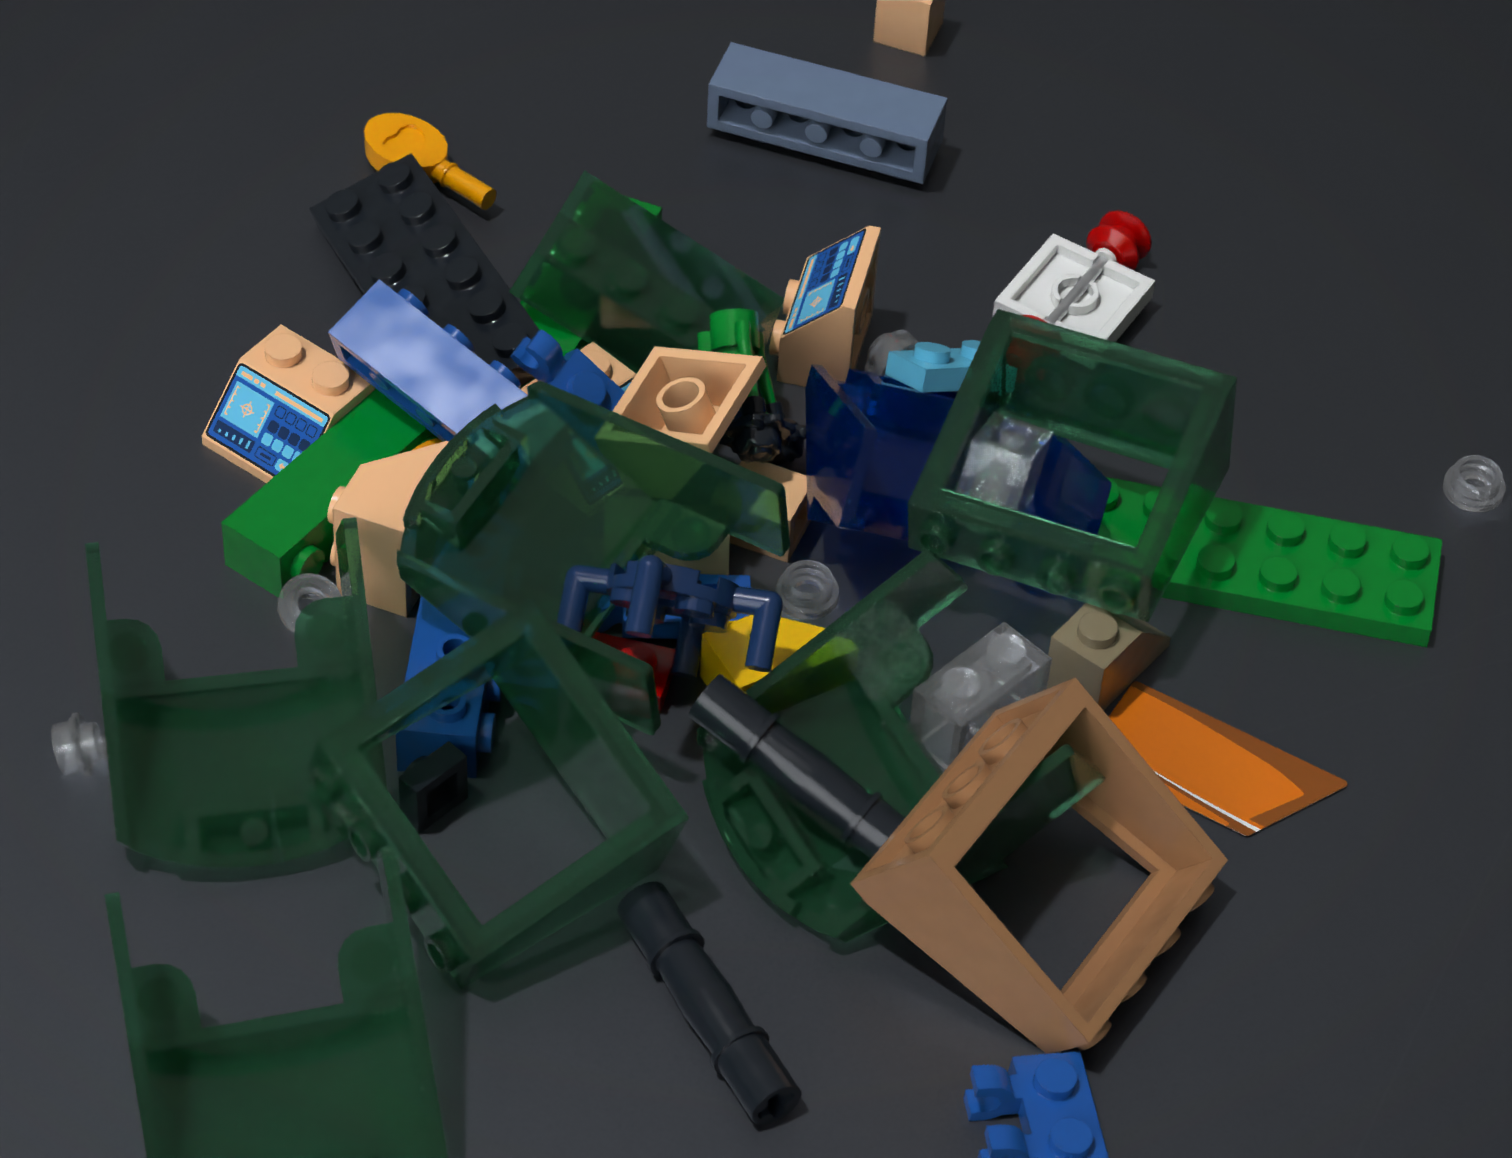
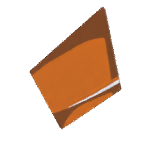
(1217, 765)

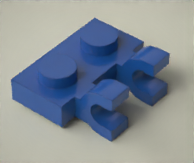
(1051, 1103)

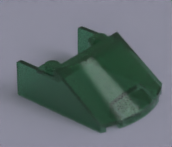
(564, 488)
(845, 701)
(222, 761)
(291, 1083)

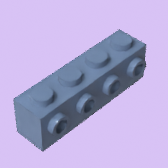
(826, 112)

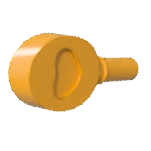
(398, 134)

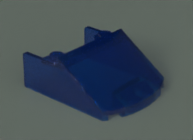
(872, 444)

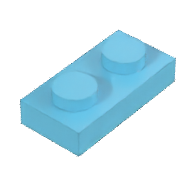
(932, 366)

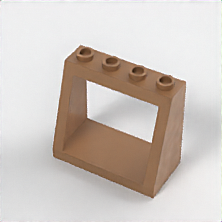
(930, 902)

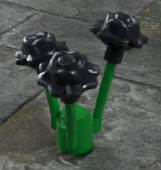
(762, 430)

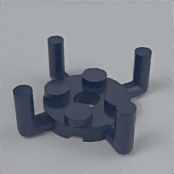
(660, 589)

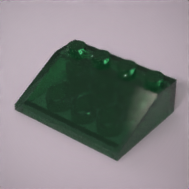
(632, 278)

